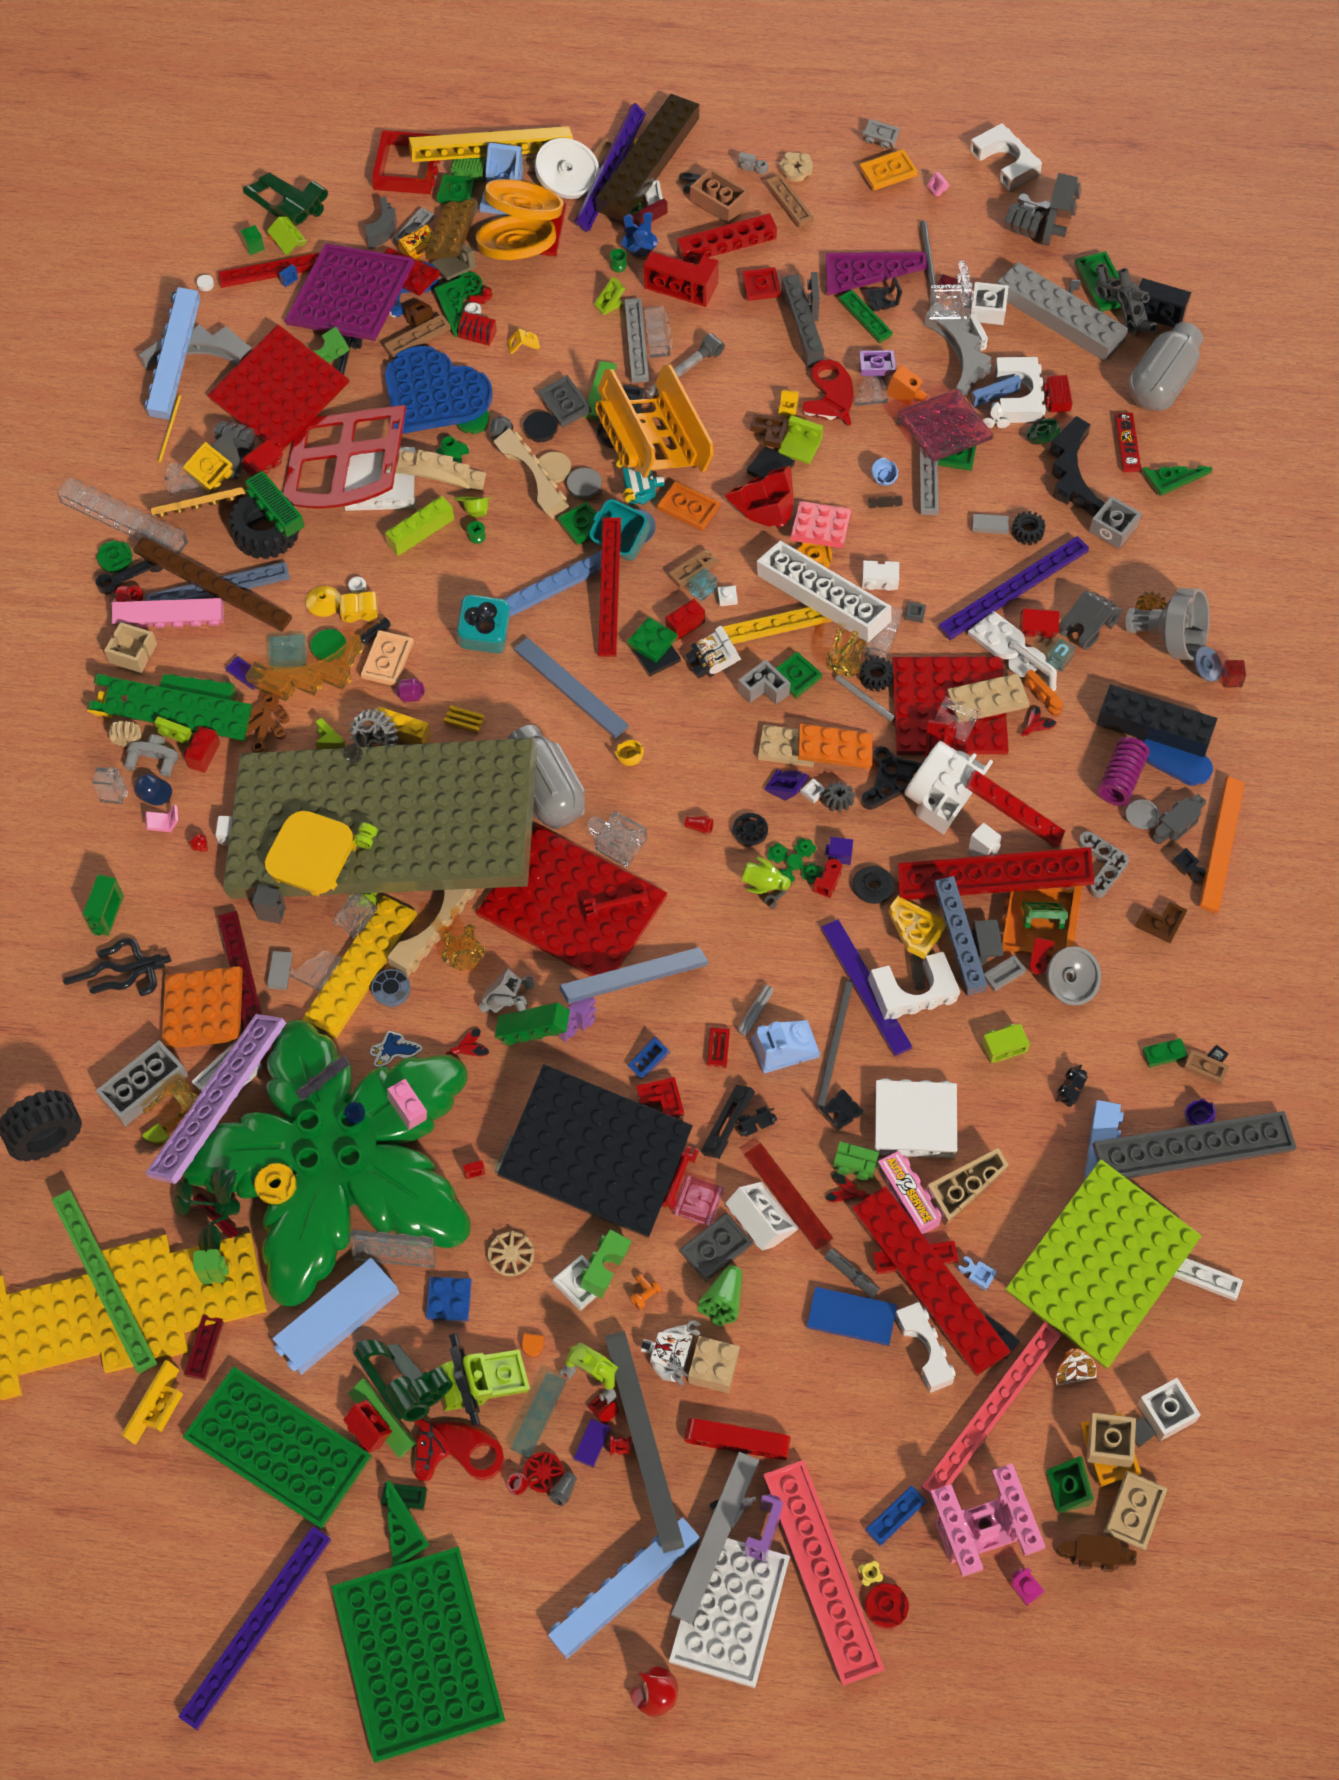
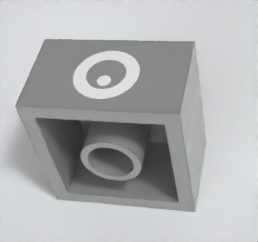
(1115, 522)

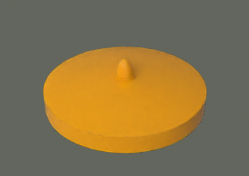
(523, 199)
(515, 238)

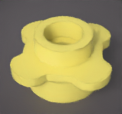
(874, 1568)

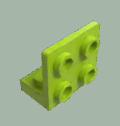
(801, 440)

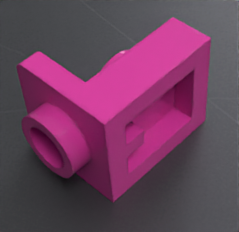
(1026, 1586)

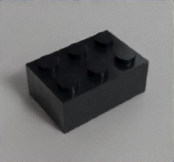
(1166, 303)

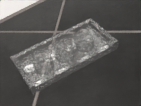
(393, 1248)

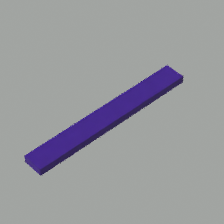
(858, 975)

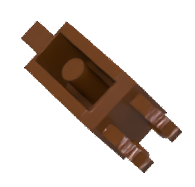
(1098, 1552)

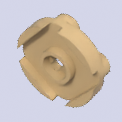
(804, 164)

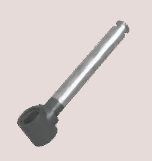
(709, 347)

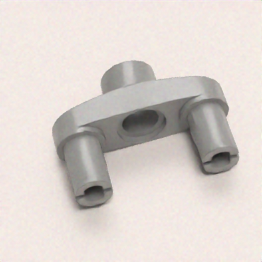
(153, 749)

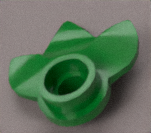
(452, 448)

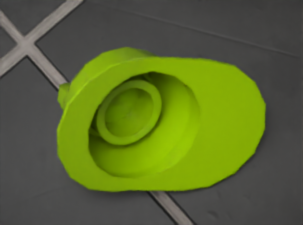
(474, 505)

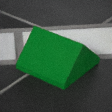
(1070, 1485)

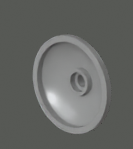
(1083, 975)

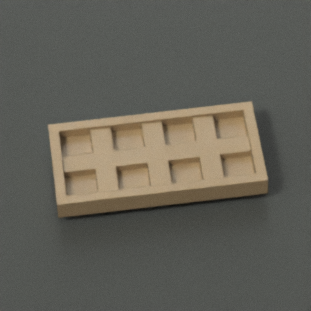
(991, 696)

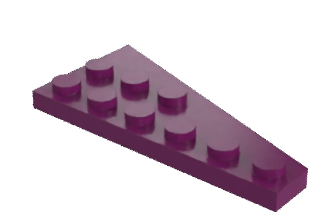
(856, 270)

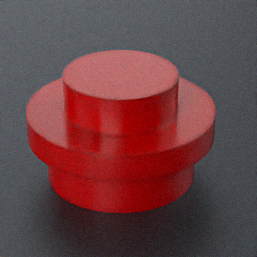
(517, 1483)

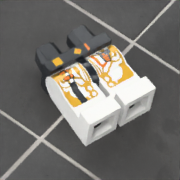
(714, 654)

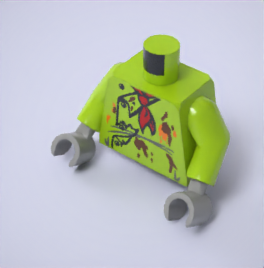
(594, 1365)

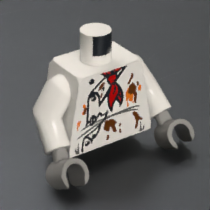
(671, 1351)

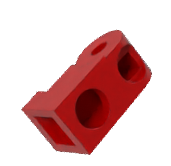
(830, 878)
(1037, 961)

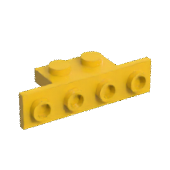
(155, 1405)

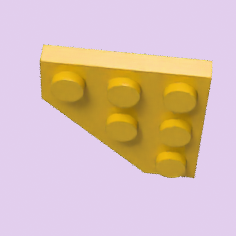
(916, 926)

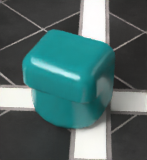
(634, 527)

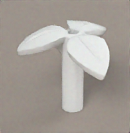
(996, 413)

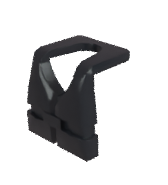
(877, 296)
(844, 1107)

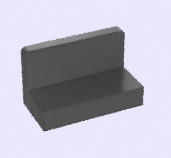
(987, 939)

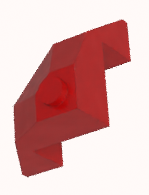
(766, 499)

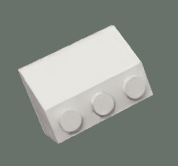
(761, 1215)

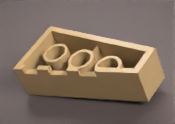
(963, 1185)

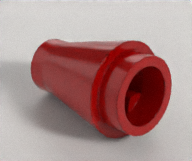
(701, 824)

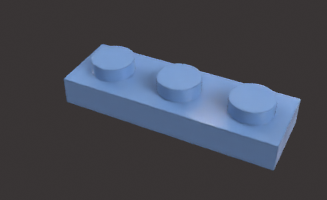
(996, 391)

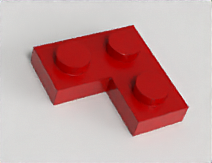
(662, 1091)

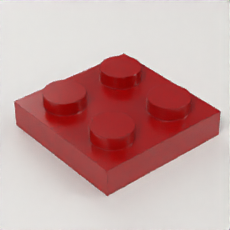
(761, 284)

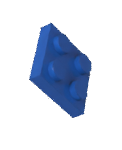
(449, 1299)

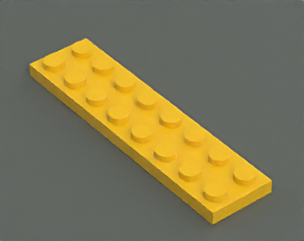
(359, 967)

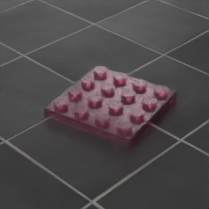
(945, 425)

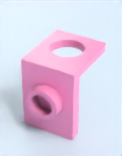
(162, 821)

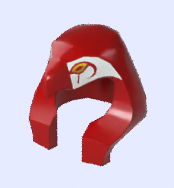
(660, 1691)

